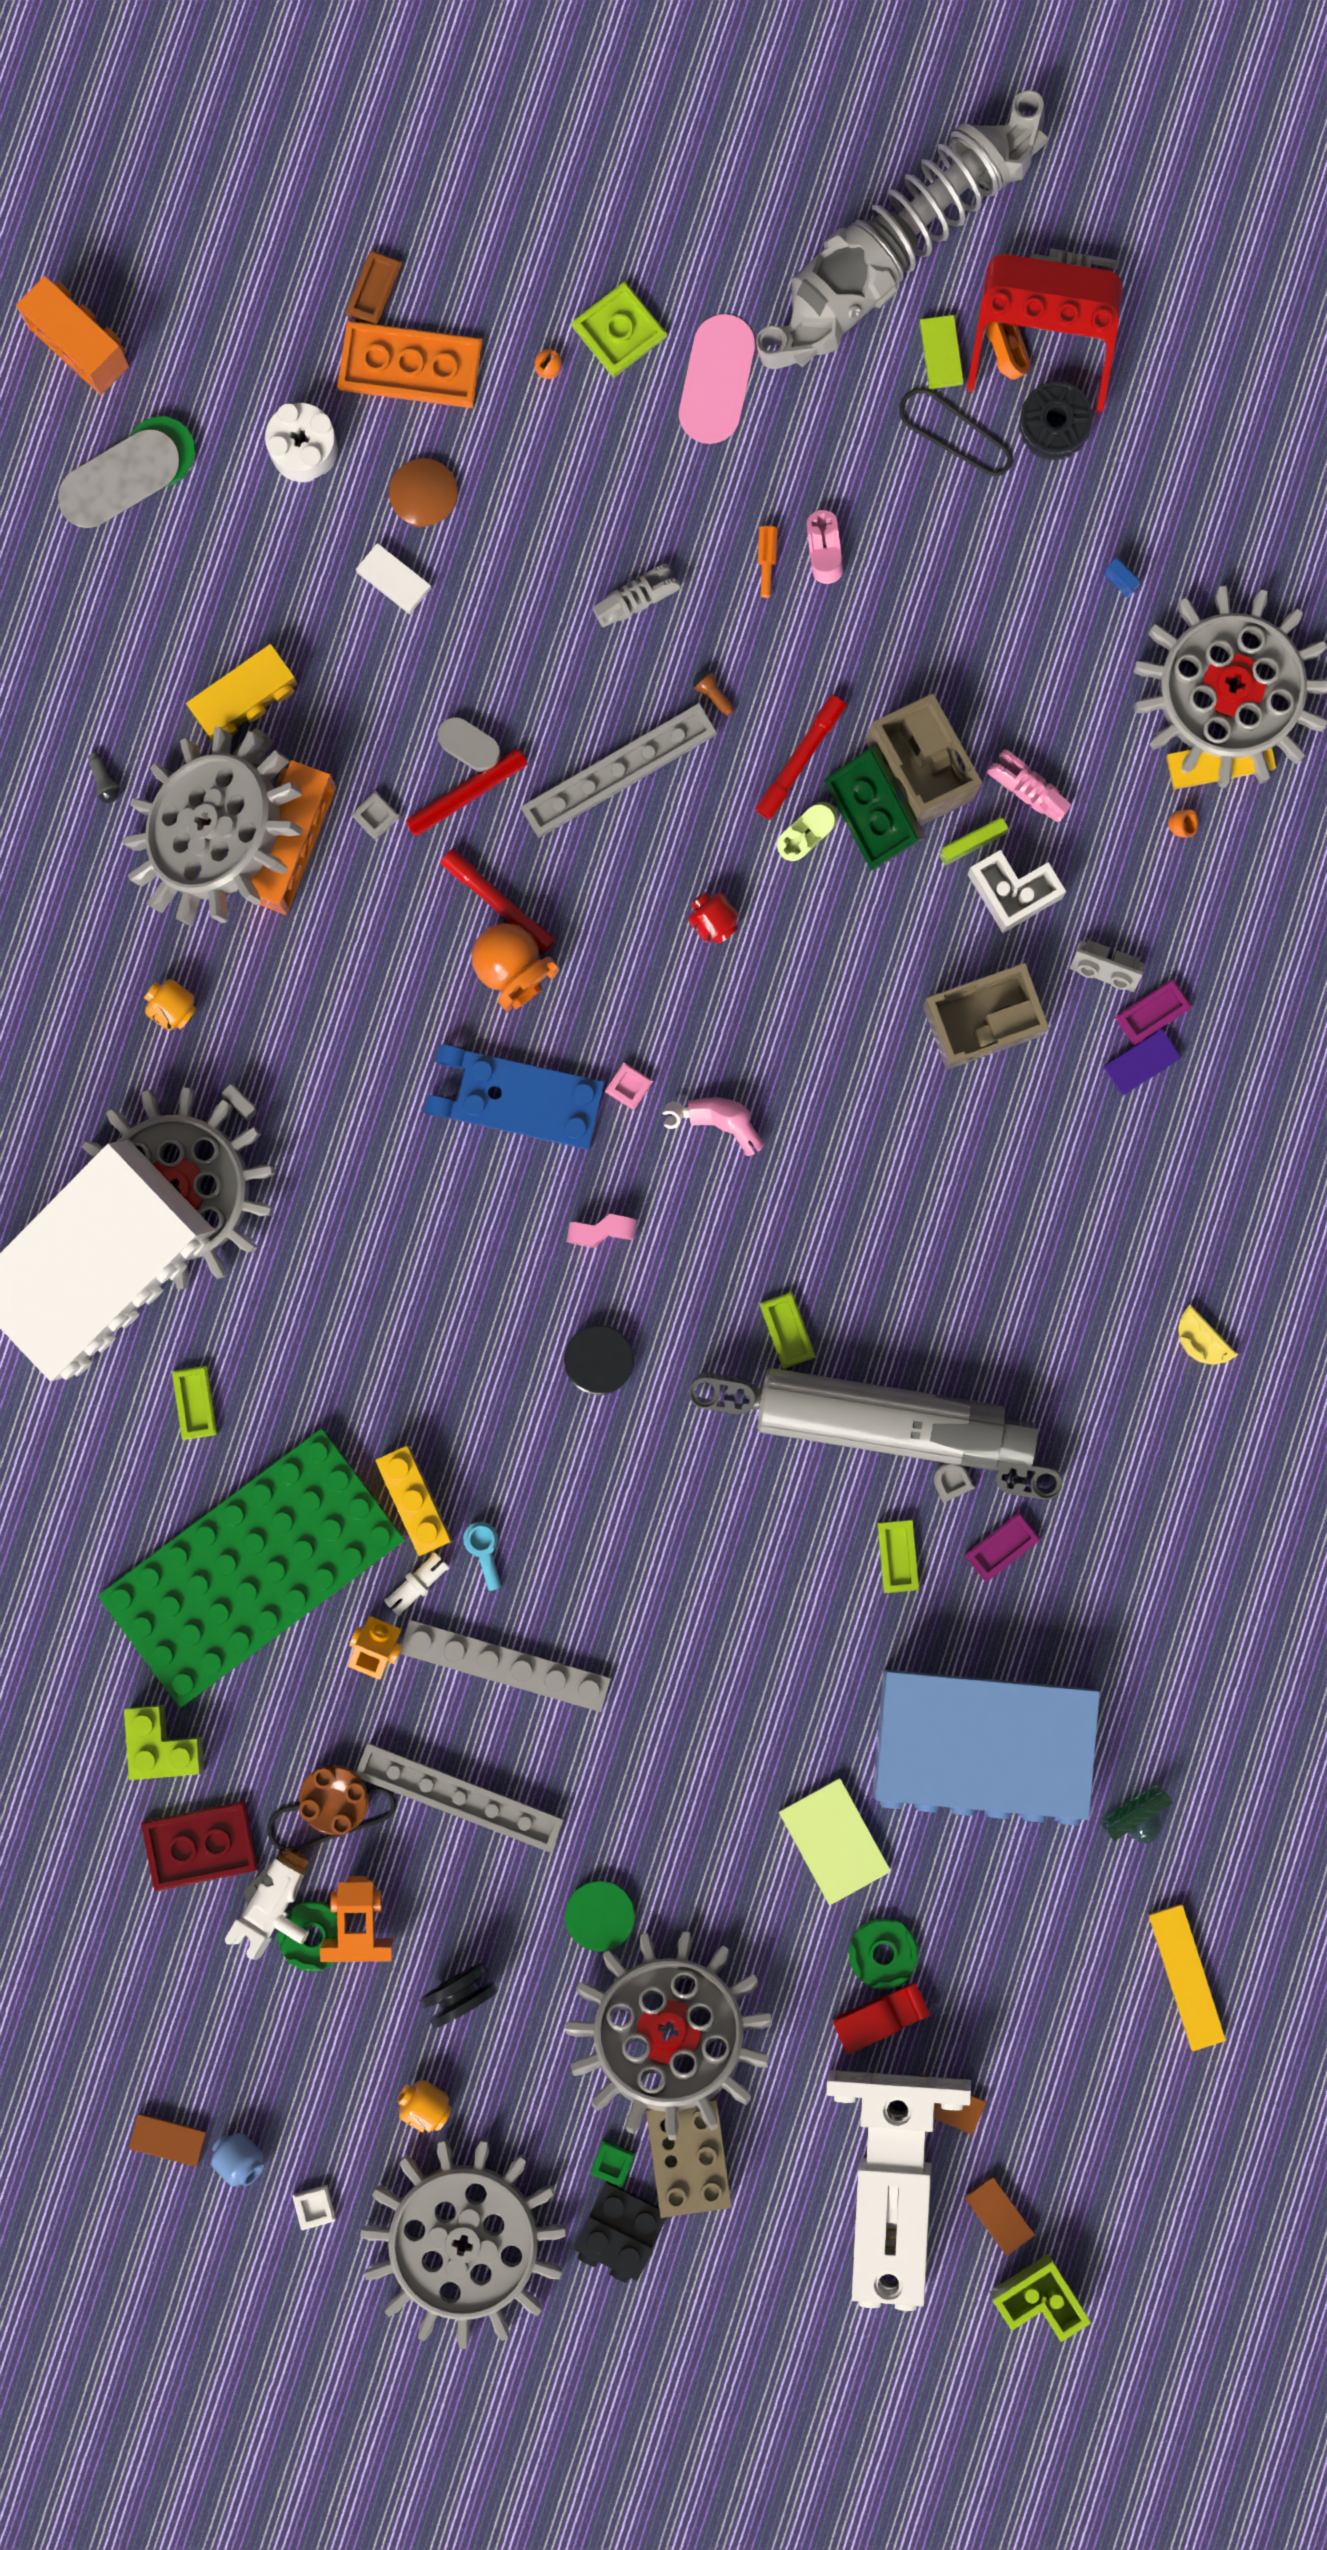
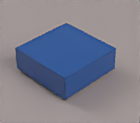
(1122, 577)

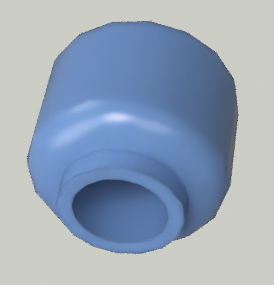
(237, 2159)

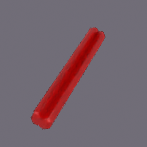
(466, 793)

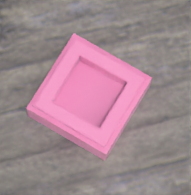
(629, 1086)

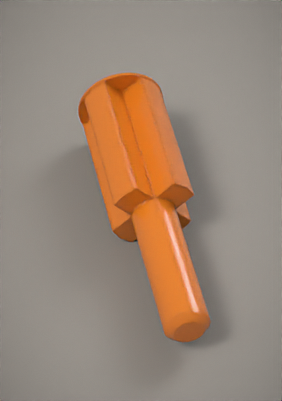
(767, 556)

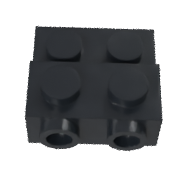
(619, 2233)

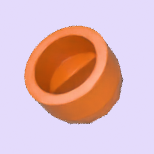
(553, 367)
(1183, 823)

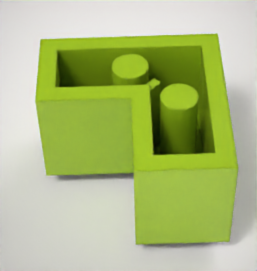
(152, 1753)
(1040, 2290)

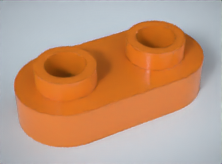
(1009, 349)

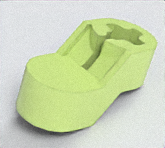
(795, 843)

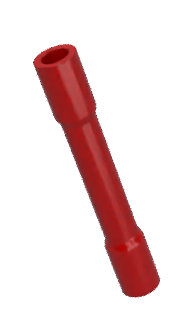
(779, 789)
(468, 875)

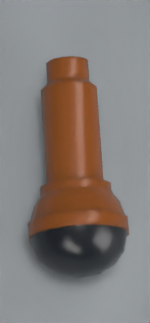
(706, 684)

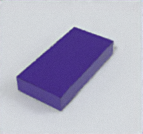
(1142, 1062)

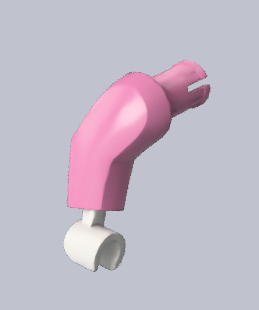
(717, 1111)

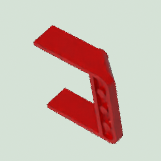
(1051, 299)

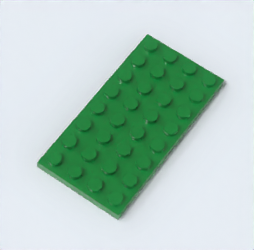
(251, 1568)

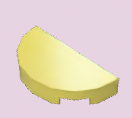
(1202, 1340)

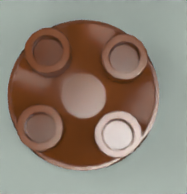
(423, 492)
(333, 1800)

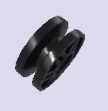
(1059, 400)
(458, 1995)

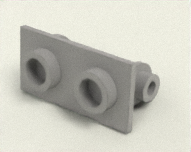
(1121, 972)

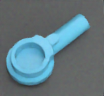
(481, 1541)

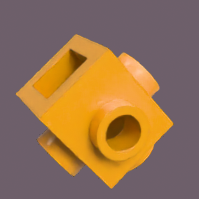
(375, 1640)

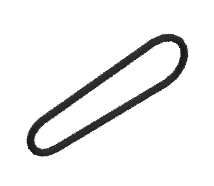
(965, 419)
(329, 1837)

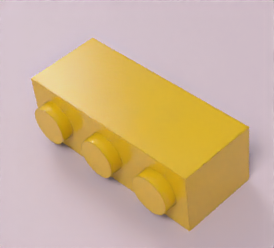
(243, 693)
(414, 1500)

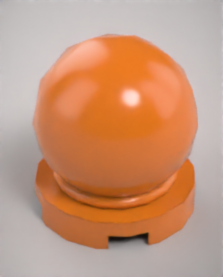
(510, 962)

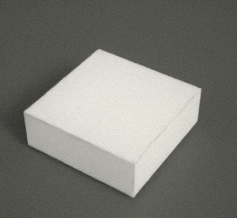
(314, 2207)

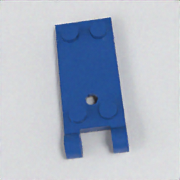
(532, 1100)

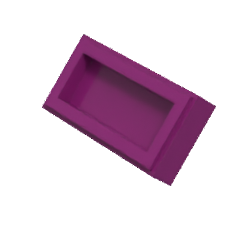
(1153, 1012)
(1002, 1547)

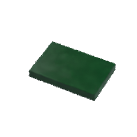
(874, 808)

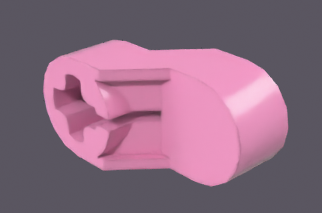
(823, 531)
(611, 1226)

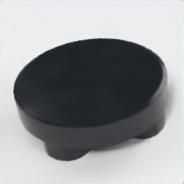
(599, 1360)

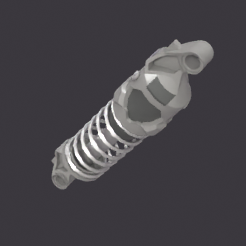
(869, 257)

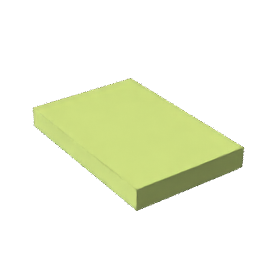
(834, 1841)

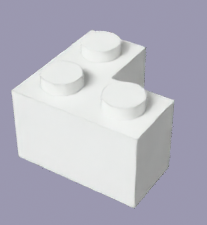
(1013, 899)

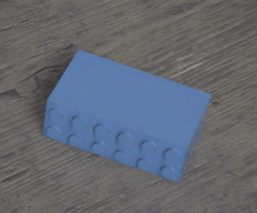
(985, 1746)

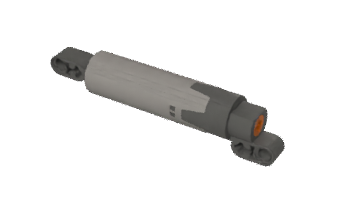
(888, 1423)

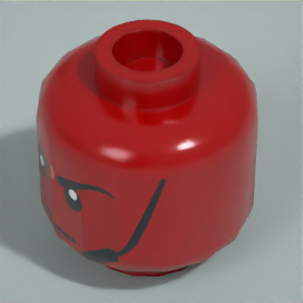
(713, 917)

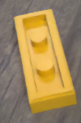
(1208, 768)

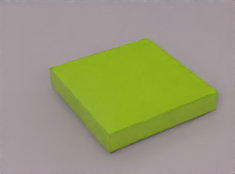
(619, 329)

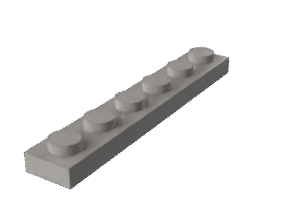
(618, 770)
(505, 1665)
(459, 1797)

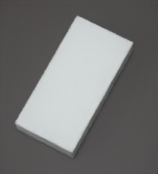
(393, 578)

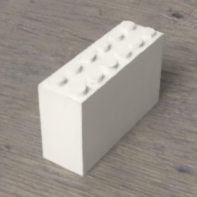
(95, 1259)

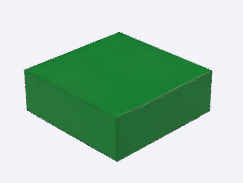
(612, 2163)

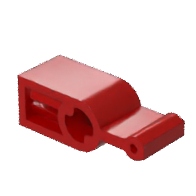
(880, 2018)

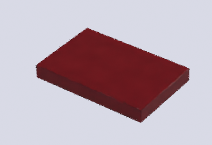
(199, 1846)

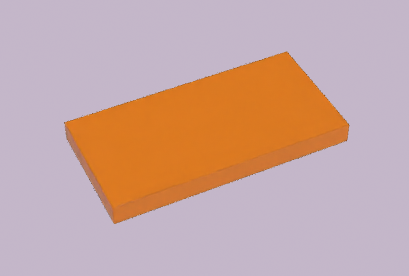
(410, 364)

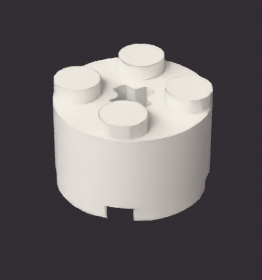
(296, 423)

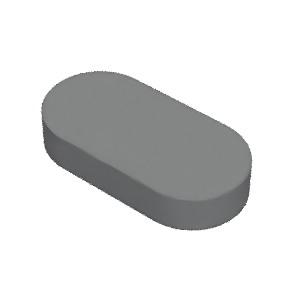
(468, 744)

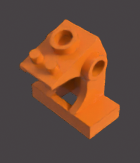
(356, 1896)

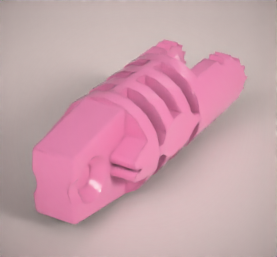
(1029, 786)

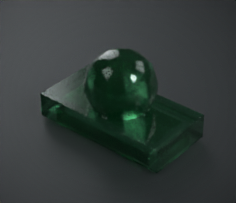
(1138, 1816)

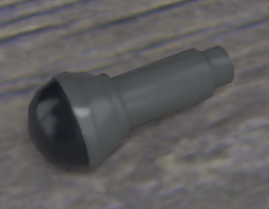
(107, 789)

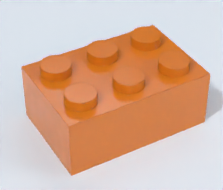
(73, 334)

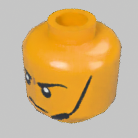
(169, 1004)
(424, 2106)

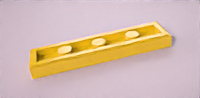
(1186, 1977)

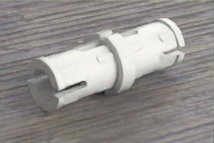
(416, 1584)

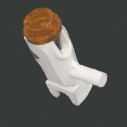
(267, 1903)

